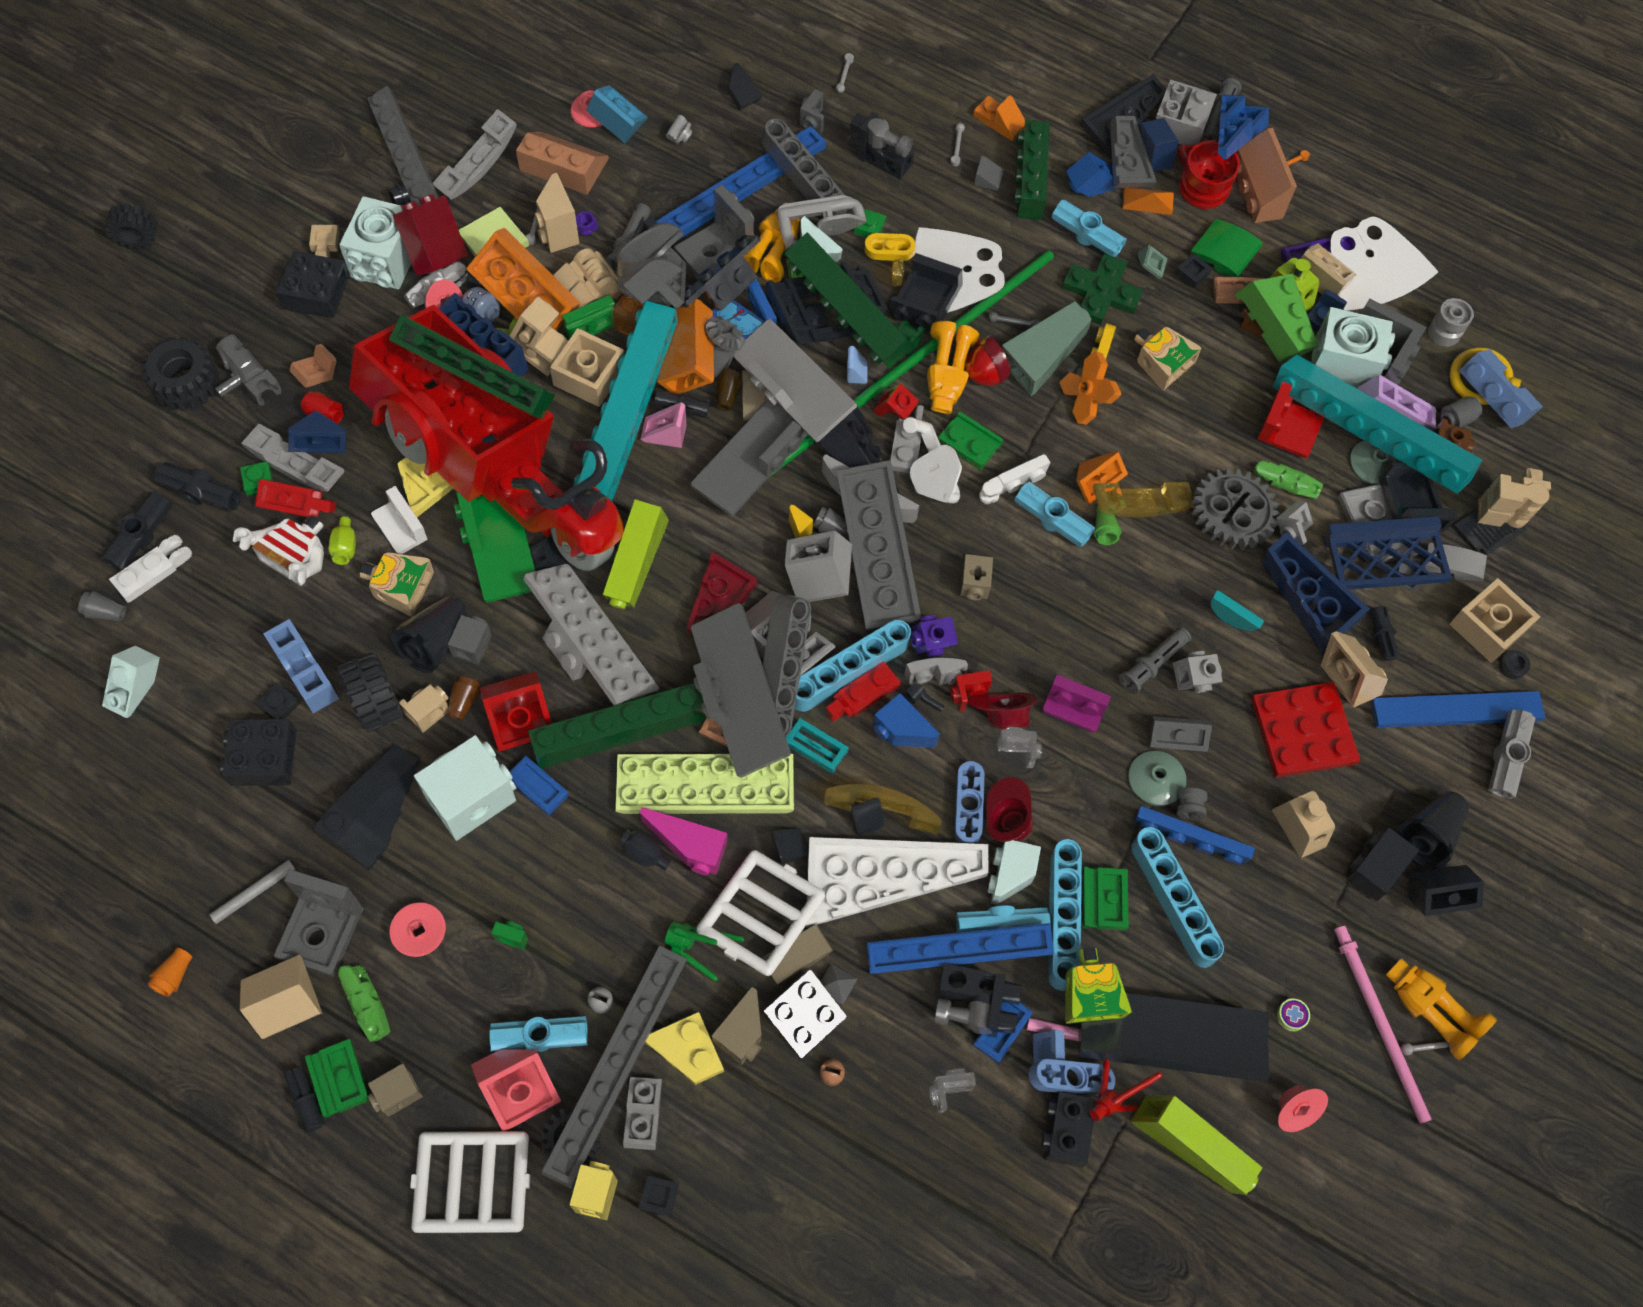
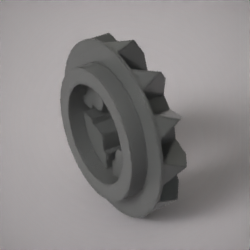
(732, 337)

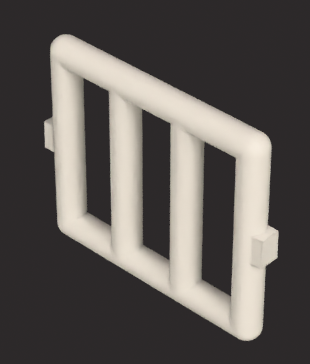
(782, 943)
(484, 1223)

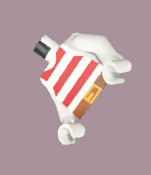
(287, 547)

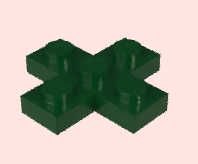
(1103, 288)

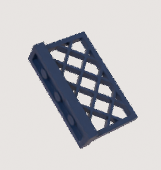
(1379, 533)

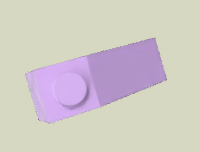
(1401, 401)

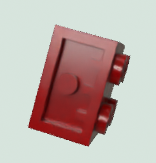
(1290, 425)

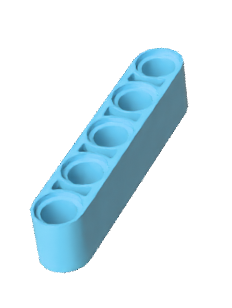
(856, 654)
(1070, 901)
(1177, 911)

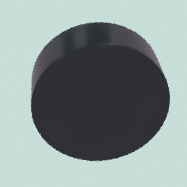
(1514, 664)

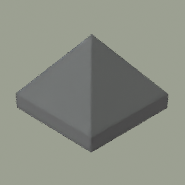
(838, 983)

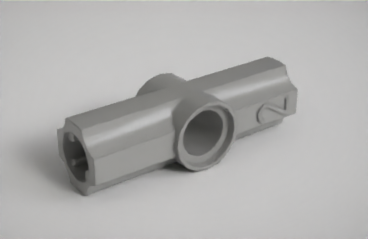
(1508, 770)

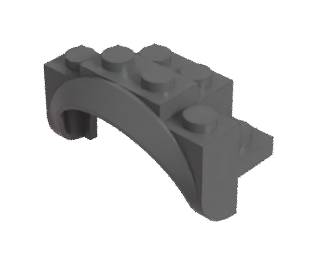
(651, 268)

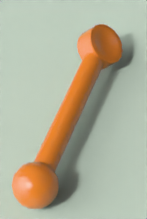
(1304, 155)

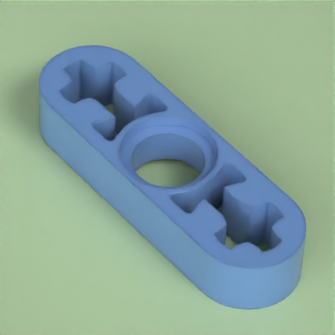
(978, 784)
(1060, 1082)

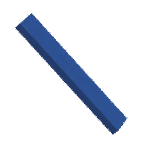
(1453, 709)
(960, 948)

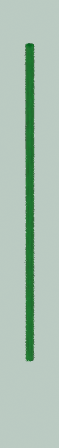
(930, 346)

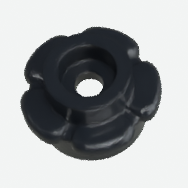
(398, 195)

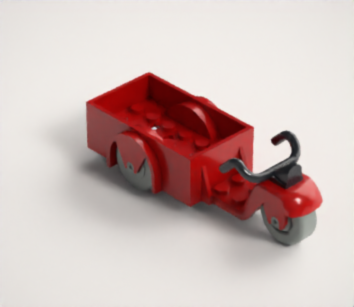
(447, 431)

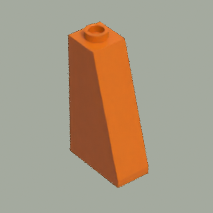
(690, 353)

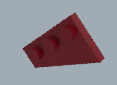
(720, 589)

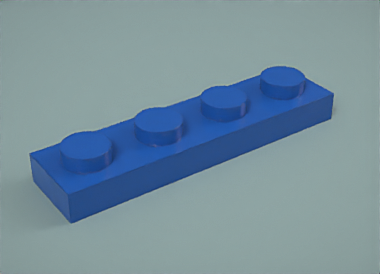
(1203, 839)

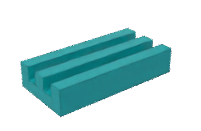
(821, 736)

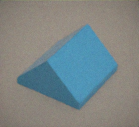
(615, 112)

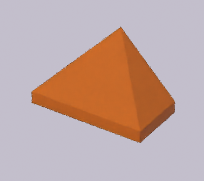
(1148, 200)
(1102, 469)

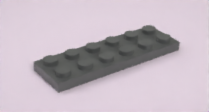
(878, 545)

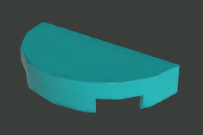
(1234, 613)

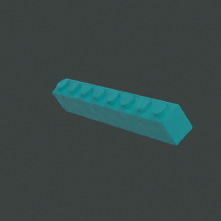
(630, 393)
(1378, 424)

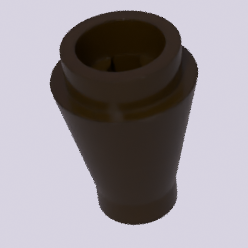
(728, 386)

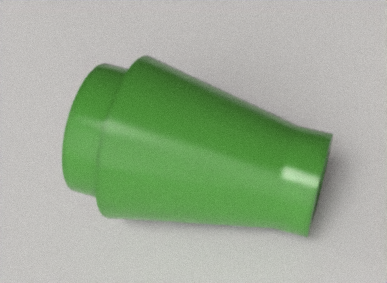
(1106, 528)

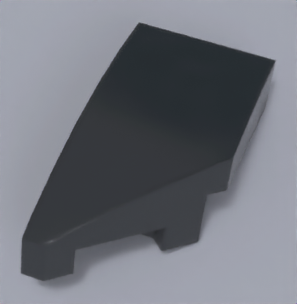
(742, 88)

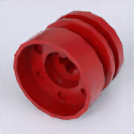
(1208, 176)

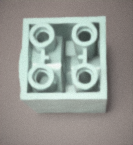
(374, 245)
(1353, 346)
(467, 786)

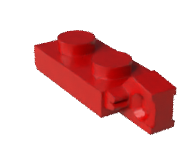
(292, 499)
(863, 692)

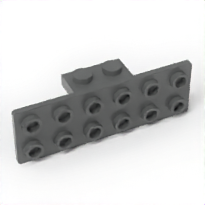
(750, 458)
(738, 691)

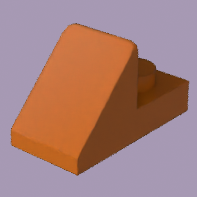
(1001, 117)

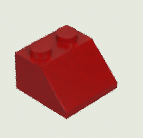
(514, 709)

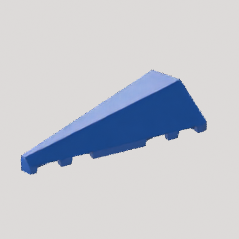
(1239, 124)

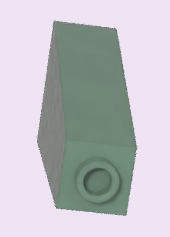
(1043, 347)

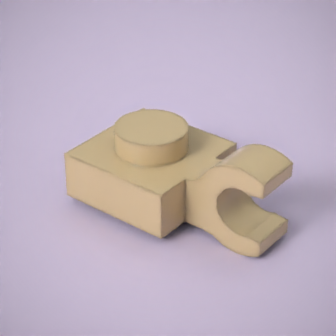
(324, 239)

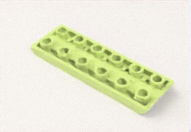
(701, 785)

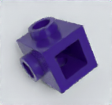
(933, 635)

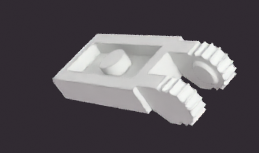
(1014, 479)
(151, 568)

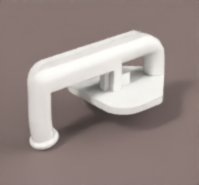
(937, 471)

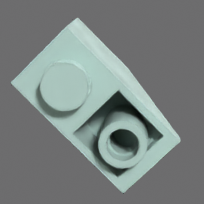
(129, 680)
(1016, 869)

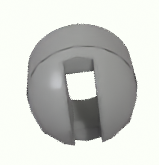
(597, 1005)

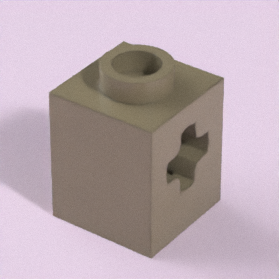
(981, 569)
(394, 1091)

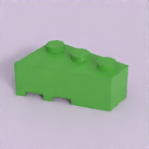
(1280, 314)

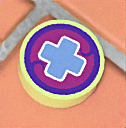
(1293, 1015)

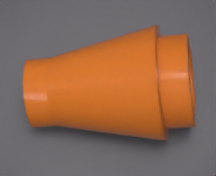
(170, 973)

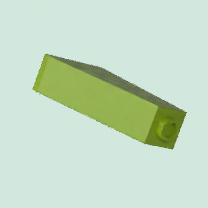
(635, 554)
(1196, 1142)

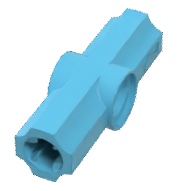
(1088, 228)
(1042, 505)
(1000, 917)
(560, 1033)

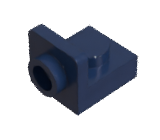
(1321, 309)

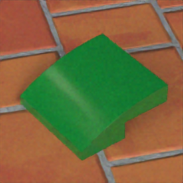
(1227, 247)

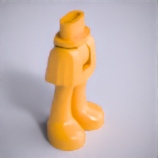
(770, 233)
(946, 381)
(1422, 990)

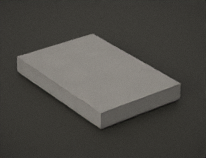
(1369, 505)

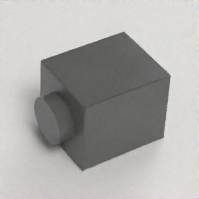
(470, 639)

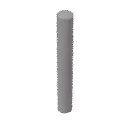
(251, 892)

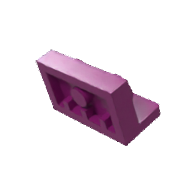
(1076, 704)

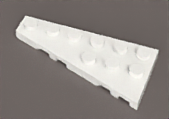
(880, 872)

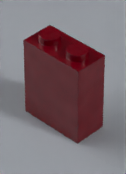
(430, 234)

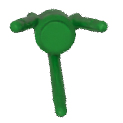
(683, 936)

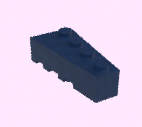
(484, 333)
(1312, 591)

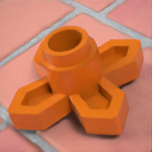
(1090, 388)

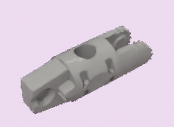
(417, 294)

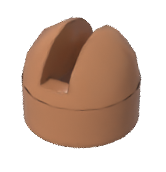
(830, 1078)

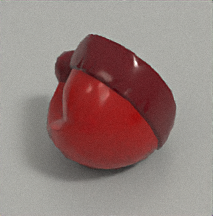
(987, 363)

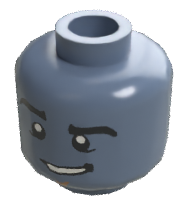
(483, 302)

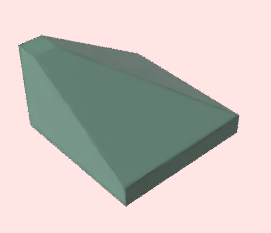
(1152, 261)

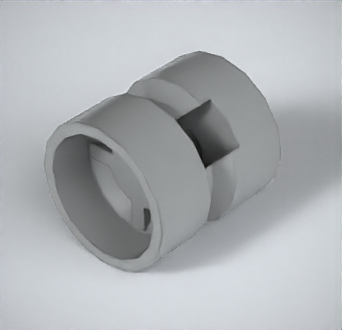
(1450, 322)

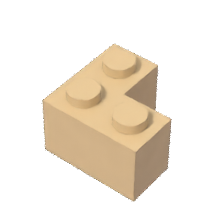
(537, 337)

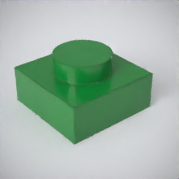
(874, 224)
(252, 474)
(510, 934)

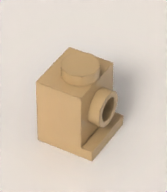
(426, 707)

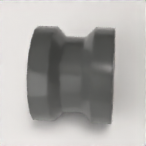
(1192, 804)

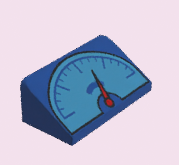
(742, 317)

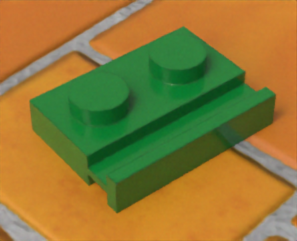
(590, 318)
(970, 440)
(1105, 898)
(337, 1078)

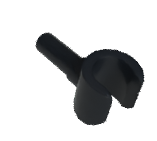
(918, 692)

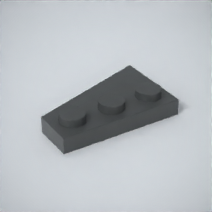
(1129, 155)

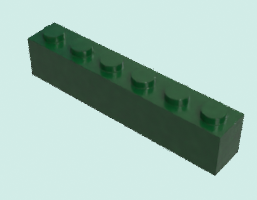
(847, 300)
(472, 367)
(617, 725)

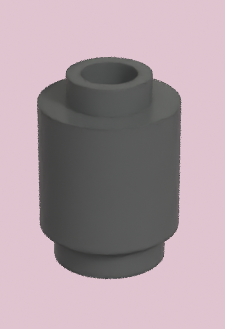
(1462, 411)

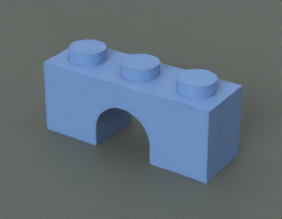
(1510, 402)
(301, 666)

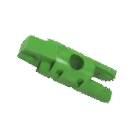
(1288, 479)
(364, 1002)

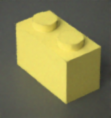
(594, 1190)

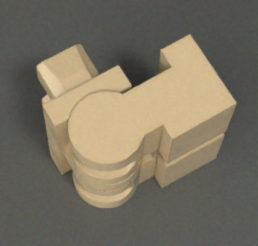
(589, 277)
(1513, 501)

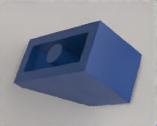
(1091, 176)
(904, 725)

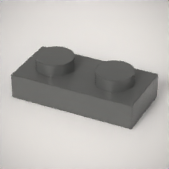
(1180, 734)

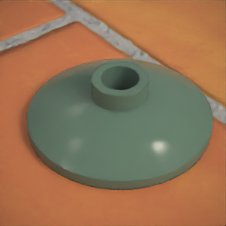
(1366, 464)
(1148, 786)

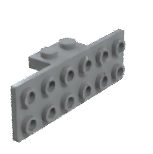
(793, 380)
(586, 638)

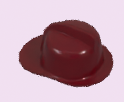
(1005, 709)
(1009, 810)

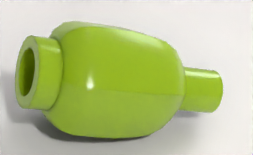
(342, 542)

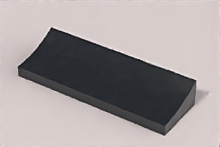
(1182, 1038)

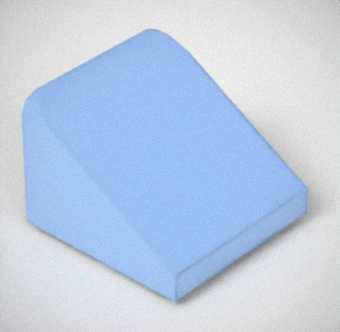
(856, 367)

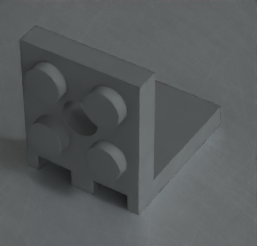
(730, 224)
(1406, 338)
(322, 908)

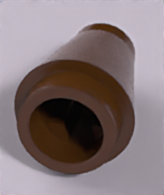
(462, 697)

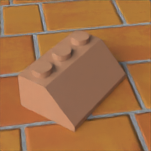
(546, 154)
(1265, 177)

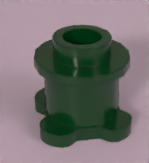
(911, 334)

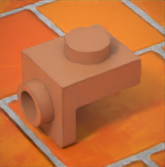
(316, 368)

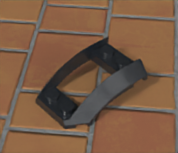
(787, 302)

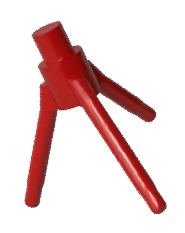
(1111, 1101)

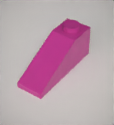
(692, 843)

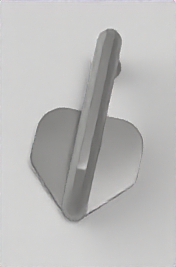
(824, 206)

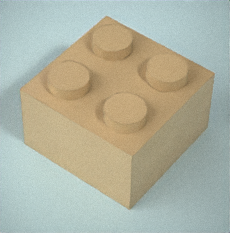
(586, 367)
(1494, 620)

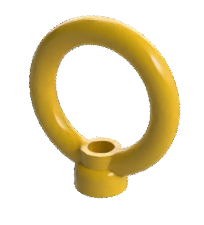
(1461, 359)

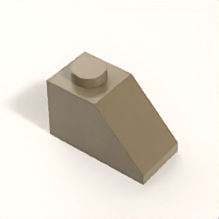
(741, 1030)

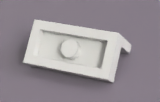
(399, 523)

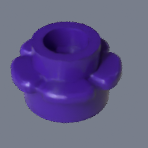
(587, 219)

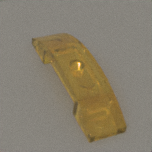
(1143, 502)
(846, 795)

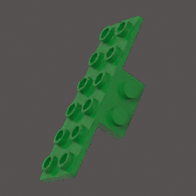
(497, 547)

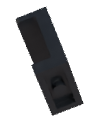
(927, 292)
(1413, 495)

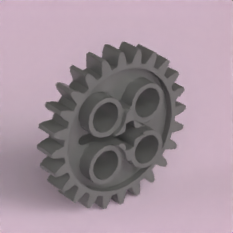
(1255, 515)

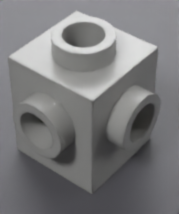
(1198, 672)

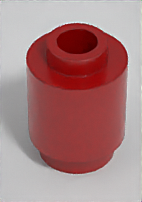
(325, 405)

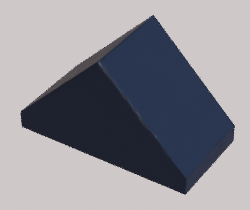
(1159, 143)
(316, 435)

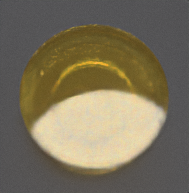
(898, 272)

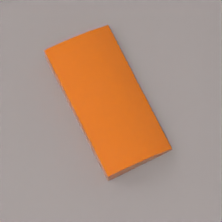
(518, 277)

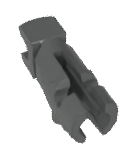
(245, 371)

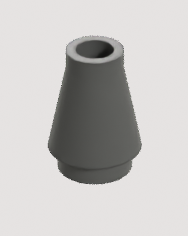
(831, 521)
(97, 606)

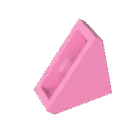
(666, 426)

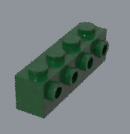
(1033, 169)

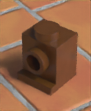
(1456, 435)

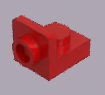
(897, 401)
(970, 685)

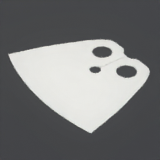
(960, 251)
(1388, 274)

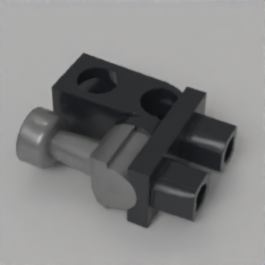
(881, 146)
(985, 998)

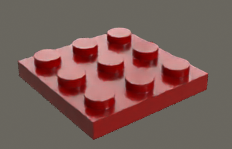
(1305, 729)

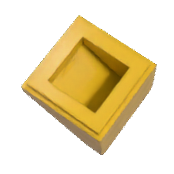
(800, 522)

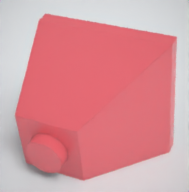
(515, 1085)

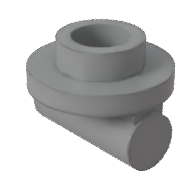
(679, 130)

